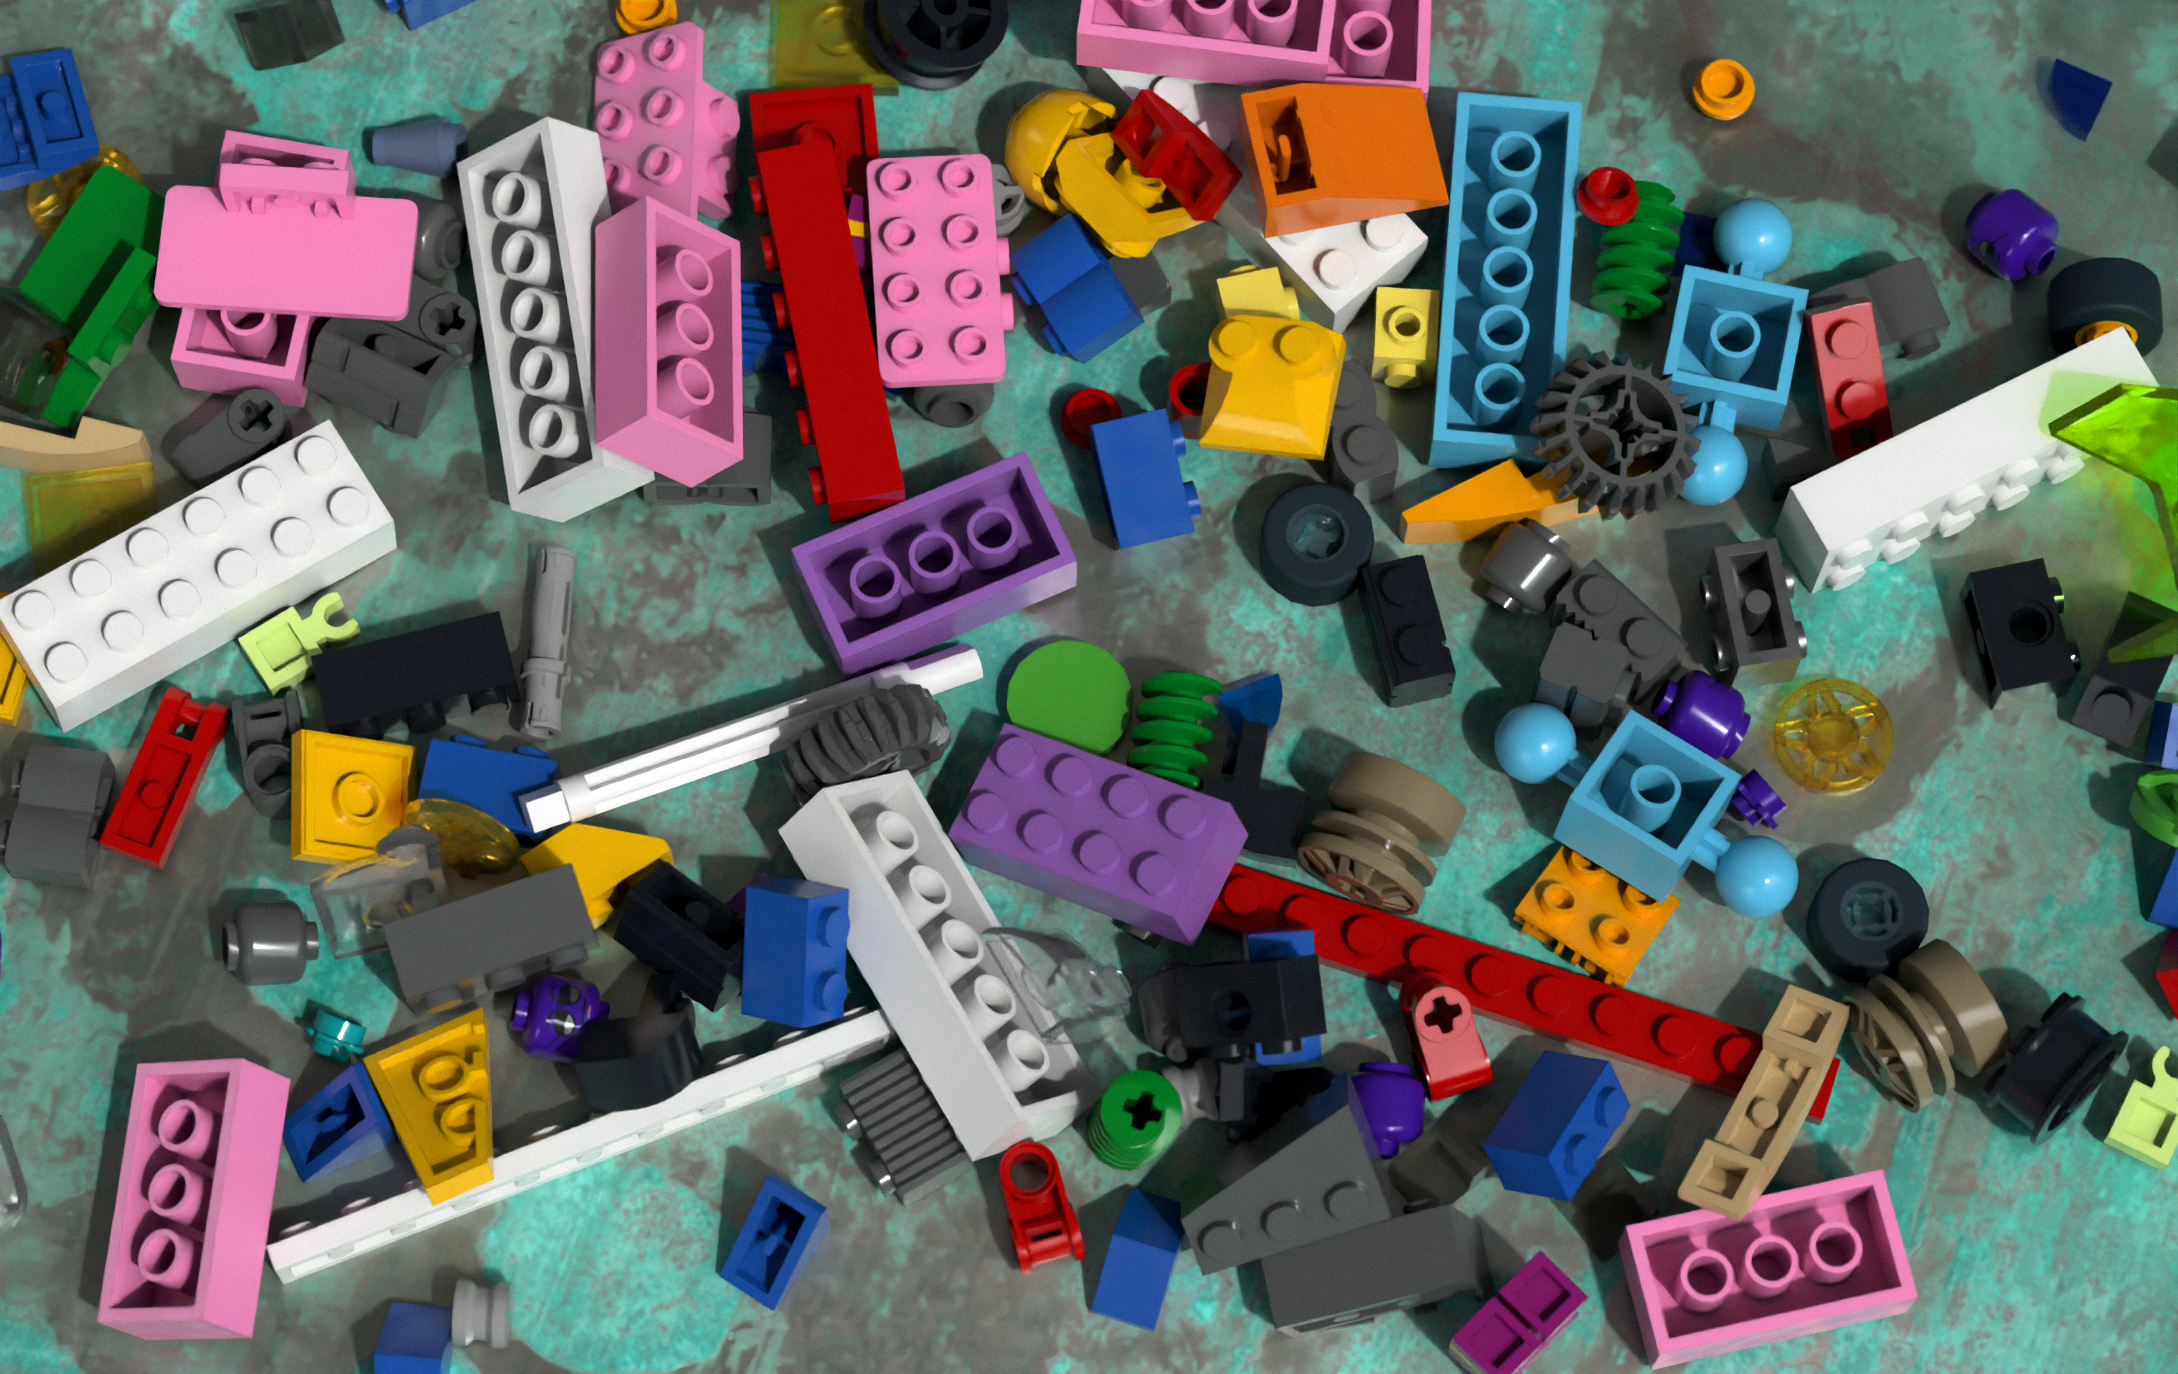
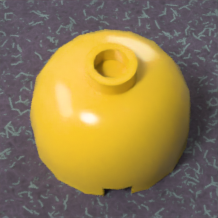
(1040, 133)

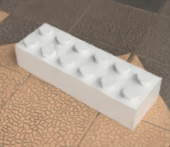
(533, 261)
(1329, 267)
(1949, 467)
(196, 575)
(923, 956)

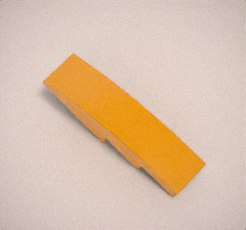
(1491, 502)

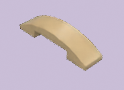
(95, 446)
(1770, 1106)

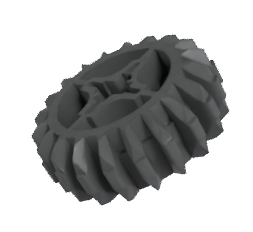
(1595, 449)
(866, 740)

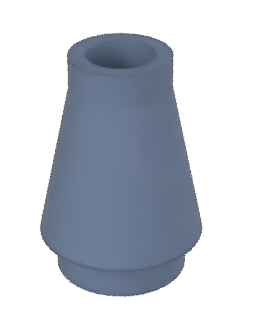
(422, 147)

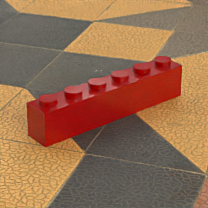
(829, 331)

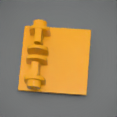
(1593, 916)

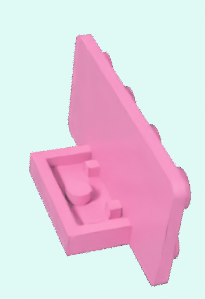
(664, 125)
(286, 245)
(937, 271)

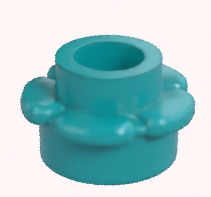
(336, 1035)

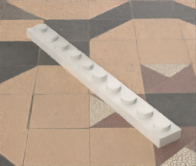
(559, 1151)

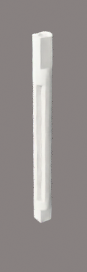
(731, 742)

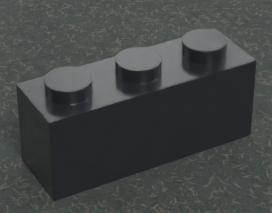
(418, 679)

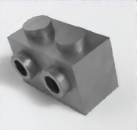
(1753, 614)

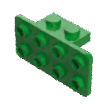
(99, 282)

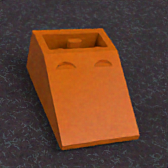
(1338, 154)

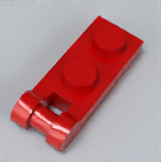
(1848, 375)
(164, 779)

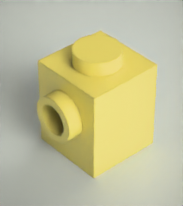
(1255, 293)
(1405, 336)

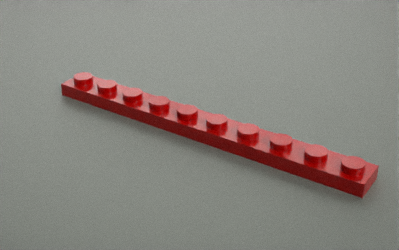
(1505, 985)

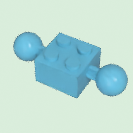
(1734, 344)
(1647, 808)

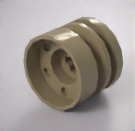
(1381, 833)
(1926, 1025)

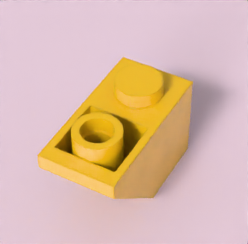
(604, 861)

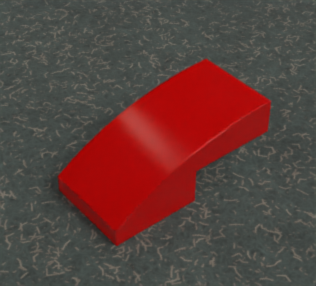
(1175, 150)

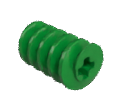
(1636, 256)
(1170, 726)
(1110, 1126)

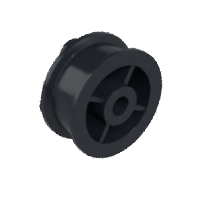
(933, 41)
(2054, 1067)

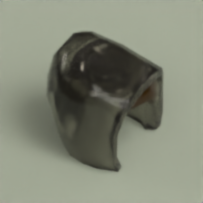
(30, 352)

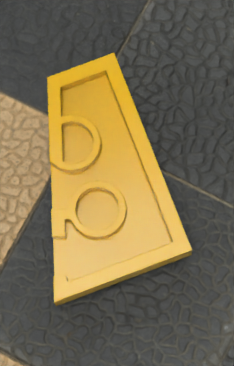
(441, 1103)

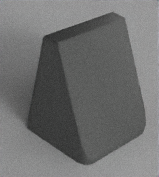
(1143, 281)
(1790, 464)

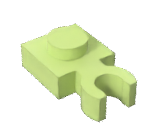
(285, 643)
(2148, 1117)

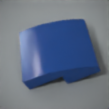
(43, 119)

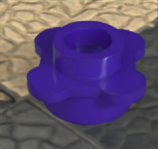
(1757, 800)

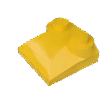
(1115, 198)
(1271, 386)

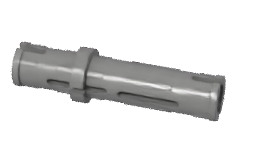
(546, 664)

